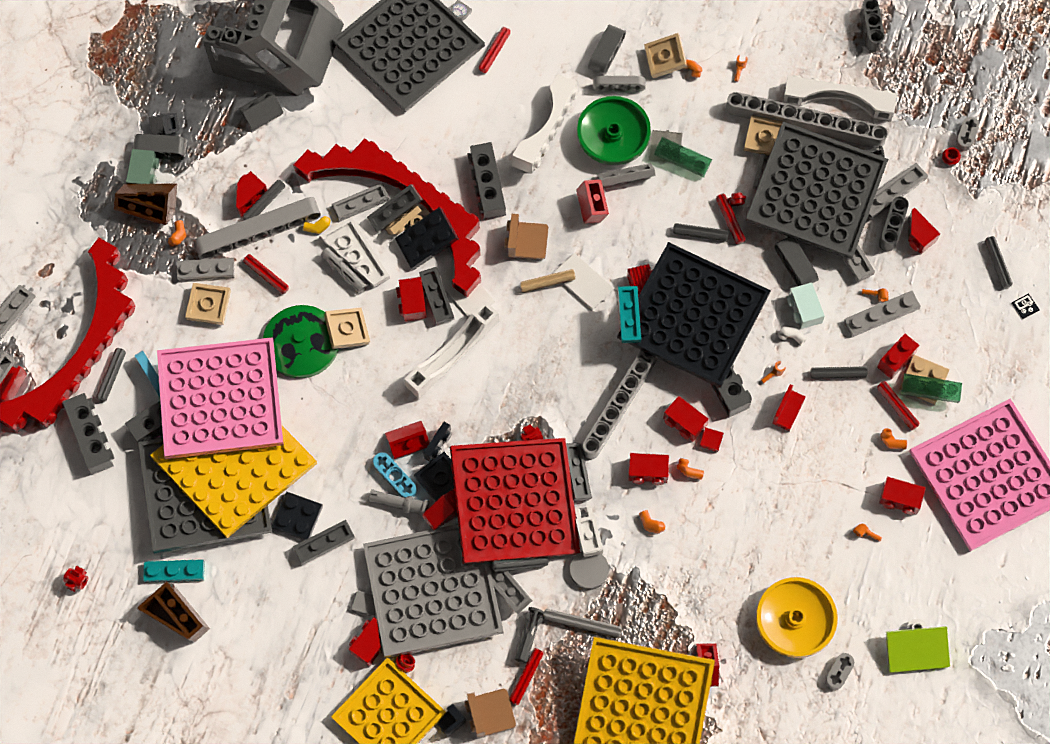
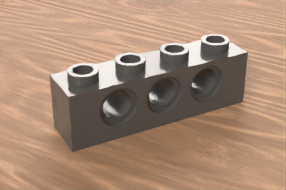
(484, 154)
(730, 403)
(138, 424)
(94, 461)

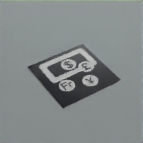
(1025, 306)

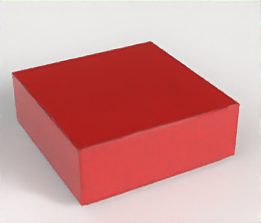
(711, 439)

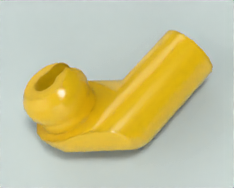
(318, 227)

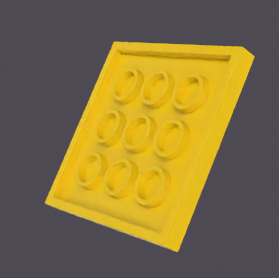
(388, 709)

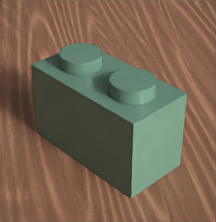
(142, 167)

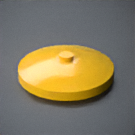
(796, 617)

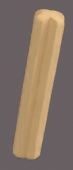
(547, 280)

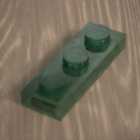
(683, 157)
(931, 388)

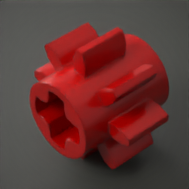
(531, 433)
(75, 578)

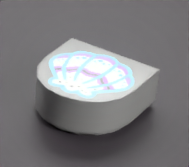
(461, 10)

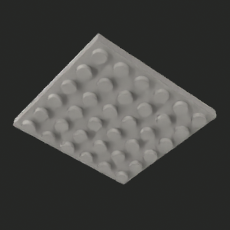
(428, 594)

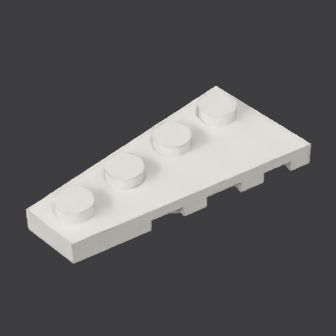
(355, 250)

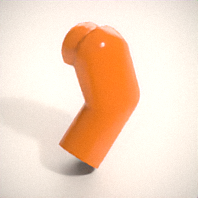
(890, 441)
(683, 467)
(651, 525)

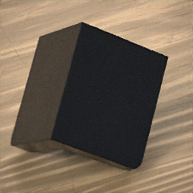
(164, 124)
(451, 720)

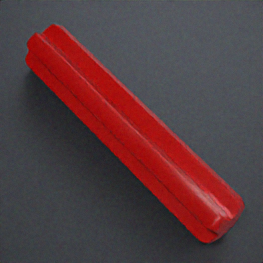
(494, 49)
(730, 219)
(266, 274)
(898, 405)
(526, 676)

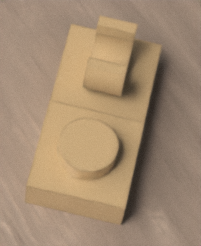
(408, 218)

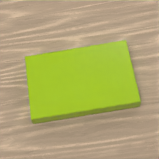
(918, 649)

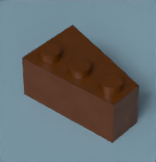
(147, 201)
(175, 612)

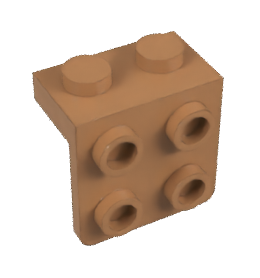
(526, 239)
(490, 712)

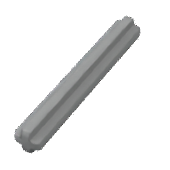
(582, 623)

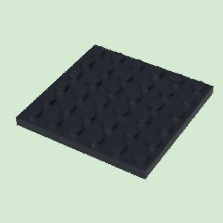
(697, 314)

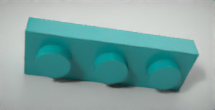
(629, 314)
(173, 571)

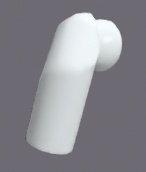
(792, 332)

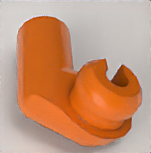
(696, 69)
(179, 235)

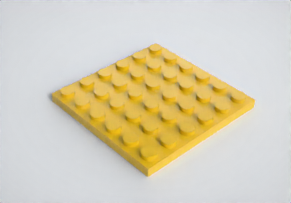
(237, 483)
(643, 695)

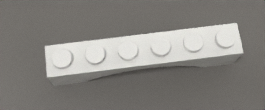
(875, 102)
(529, 151)
(473, 330)

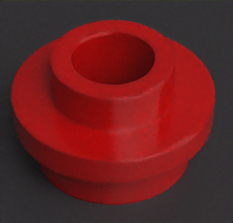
(951, 152)
(737, 199)
(405, 663)

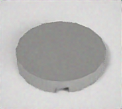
(589, 571)

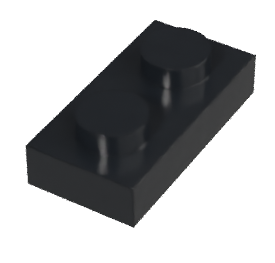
(434, 448)

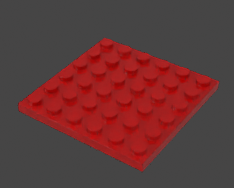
(514, 500)

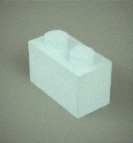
(805, 305)

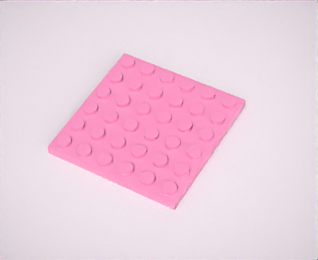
(219, 398)
(987, 474)

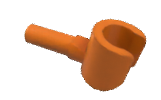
(740, 65)
(881, 293)
(775, 371)
(862, 529)

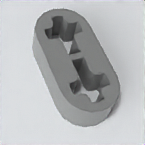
(970, 134)
(836, 669)

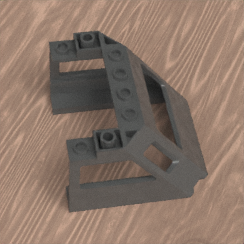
(260, 34)

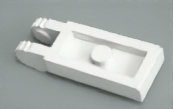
(588, 533)

